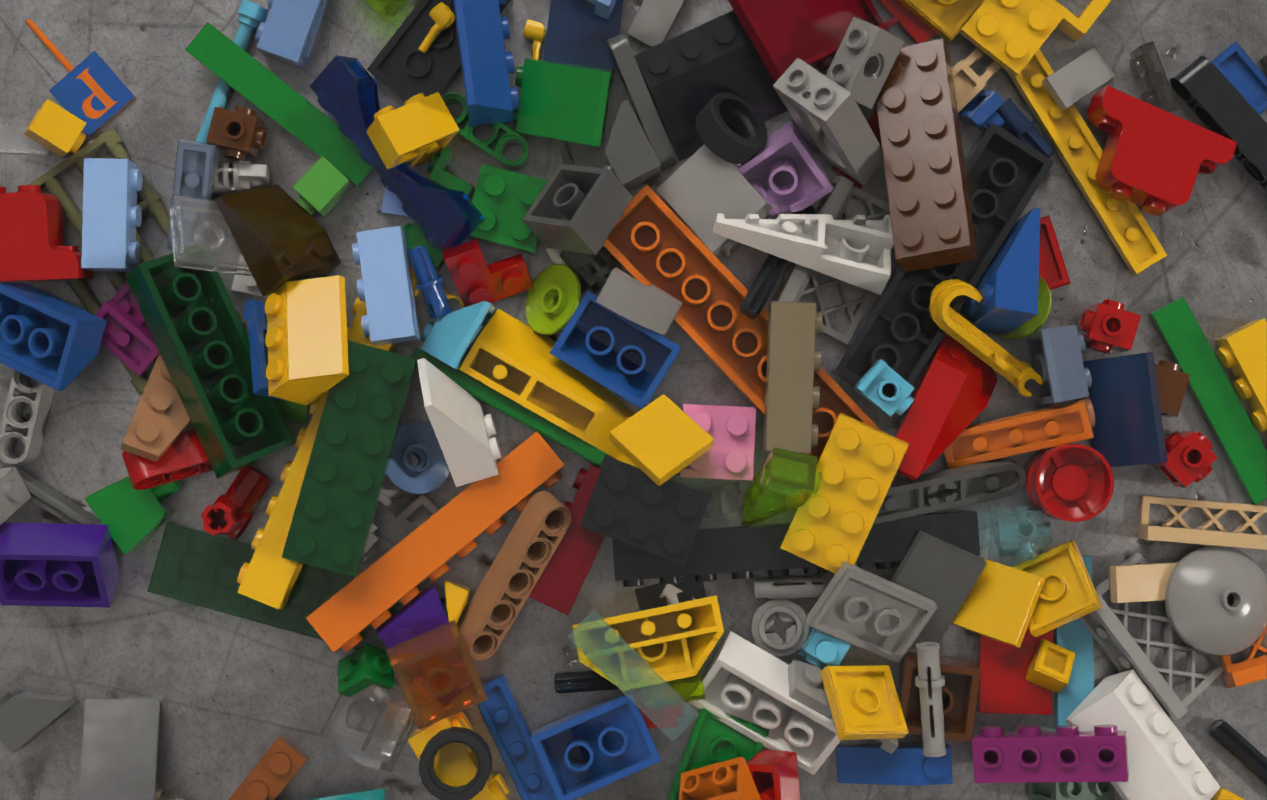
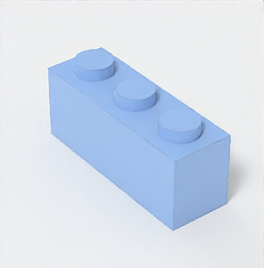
(110, 215)
(386, 286)

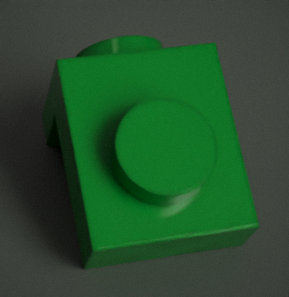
(438, 168)
(363, 669)

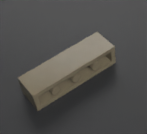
(791, 376)

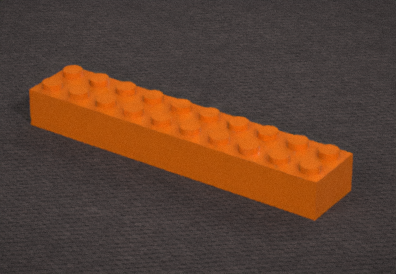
(664, 252)

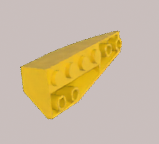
(520, 366)

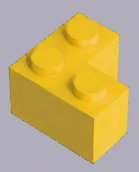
(412, 131)

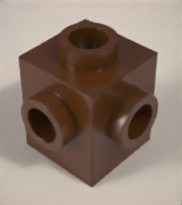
(237, 132)

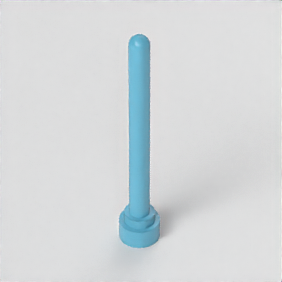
(249, 18)

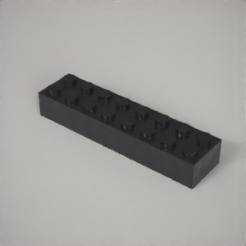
(899, 325)

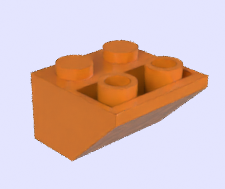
(719, 781)

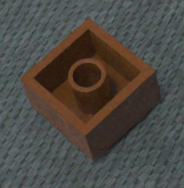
(958, 696)

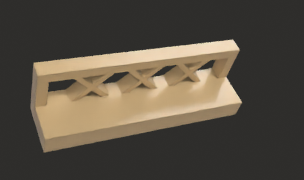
(1201, 535)

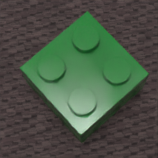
(504, 201)

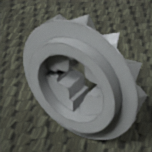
(795, 634)

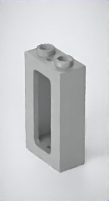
(830, 121)

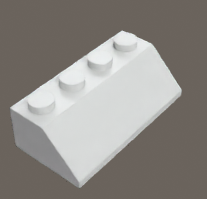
(756, 689)
(1158, 755)

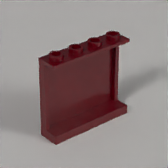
(802, 29)

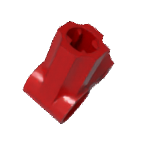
(234, 510)

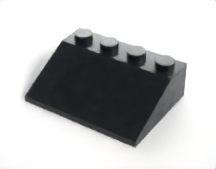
(697, 66)

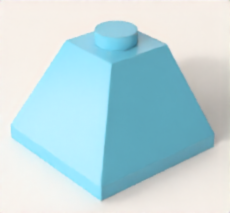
(456, 332)

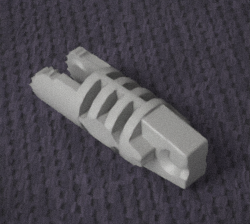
(239, 176)

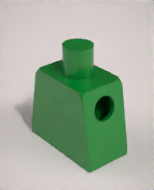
(132, 513)

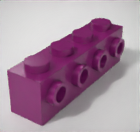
(1050, 756)

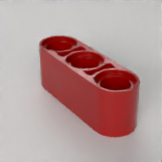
(180, 461)

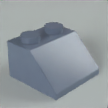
(1059, 362)

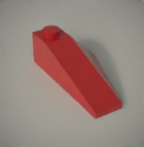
(946, 401)

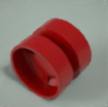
(1069, 482)

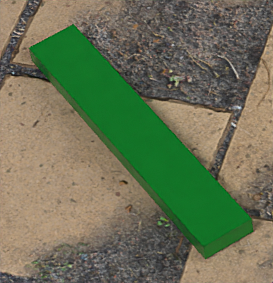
(278, 101)
(1214, 396)
(516, 411)

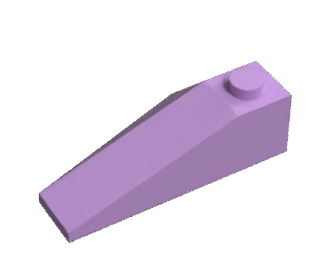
(785, 172)

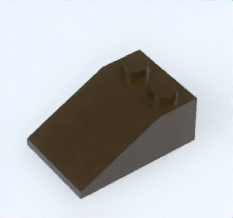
(277, 237)

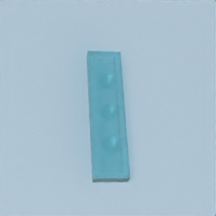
(633, 675)

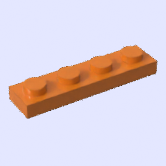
(1020, 434)

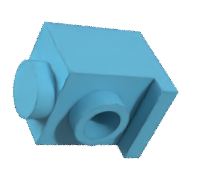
(871, 389)
(823, 649)

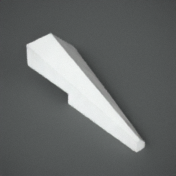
(843, 249)

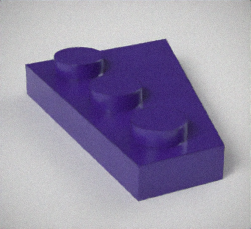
(414, 619)

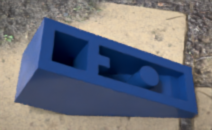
(903, 767)

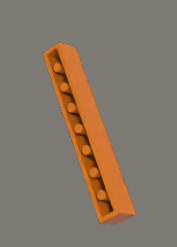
(435, 543)

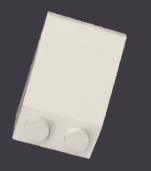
(459, 426)

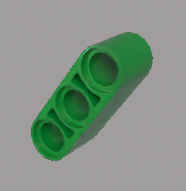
(496, 143)

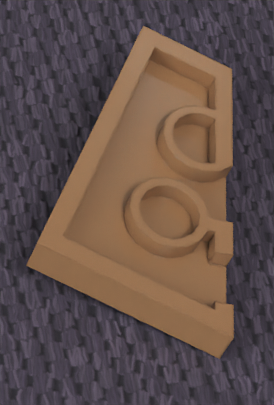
(158, 417)

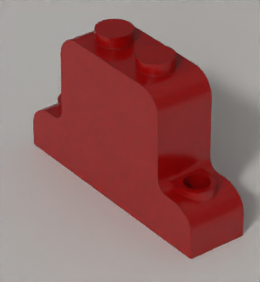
(1151, 152)
(34, 238)

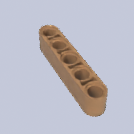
(513, 574)

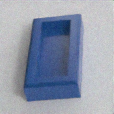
(1244, 76)

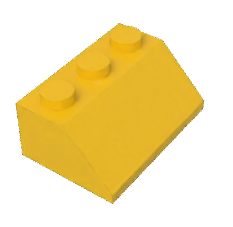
(306, 338)

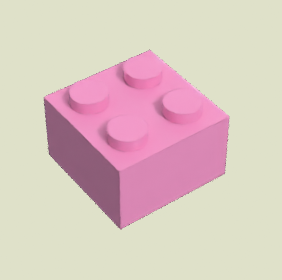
(733, 442)

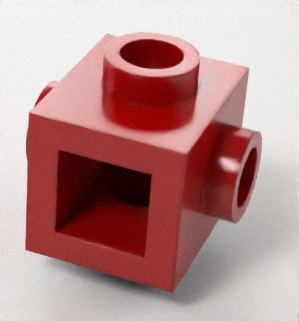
(1121, 327)
(1187, 458)

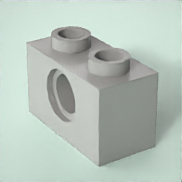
(864, 60)

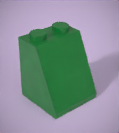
(562, 101)

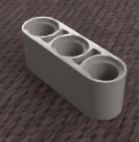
(13, 425)

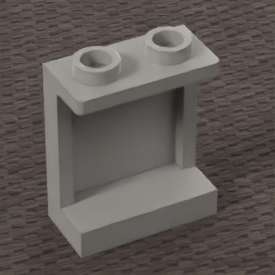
(710, 187)

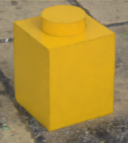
(56, 129)

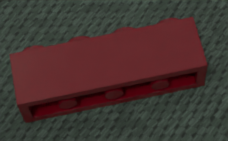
(575, 553)

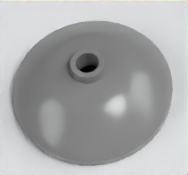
(1199, 604)

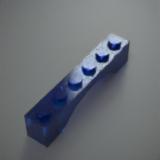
(352, 99)

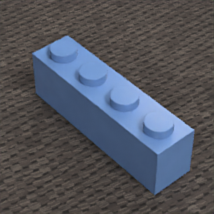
(290, 30)

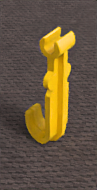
(973, 338)

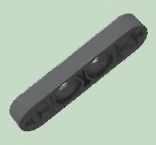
(641, 99)

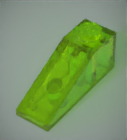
(780, 485)

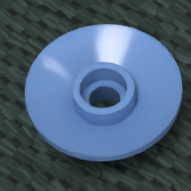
(431, 468)

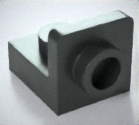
(589, 268)

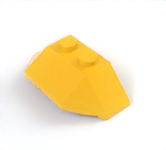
(669, 637)

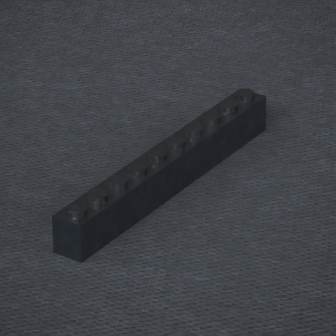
(758, 549)

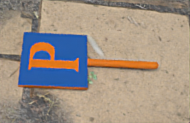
(89, 89)

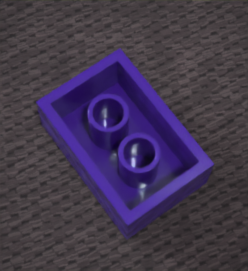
(57, 565)

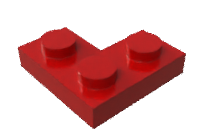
(485, 282)

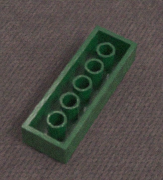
(209, 363)
(350, 461)

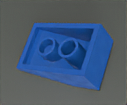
(1009, 281)
(594, 747)

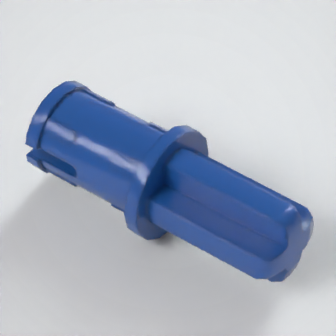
(429, 282)

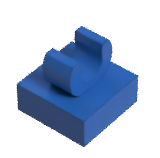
(982, 110)

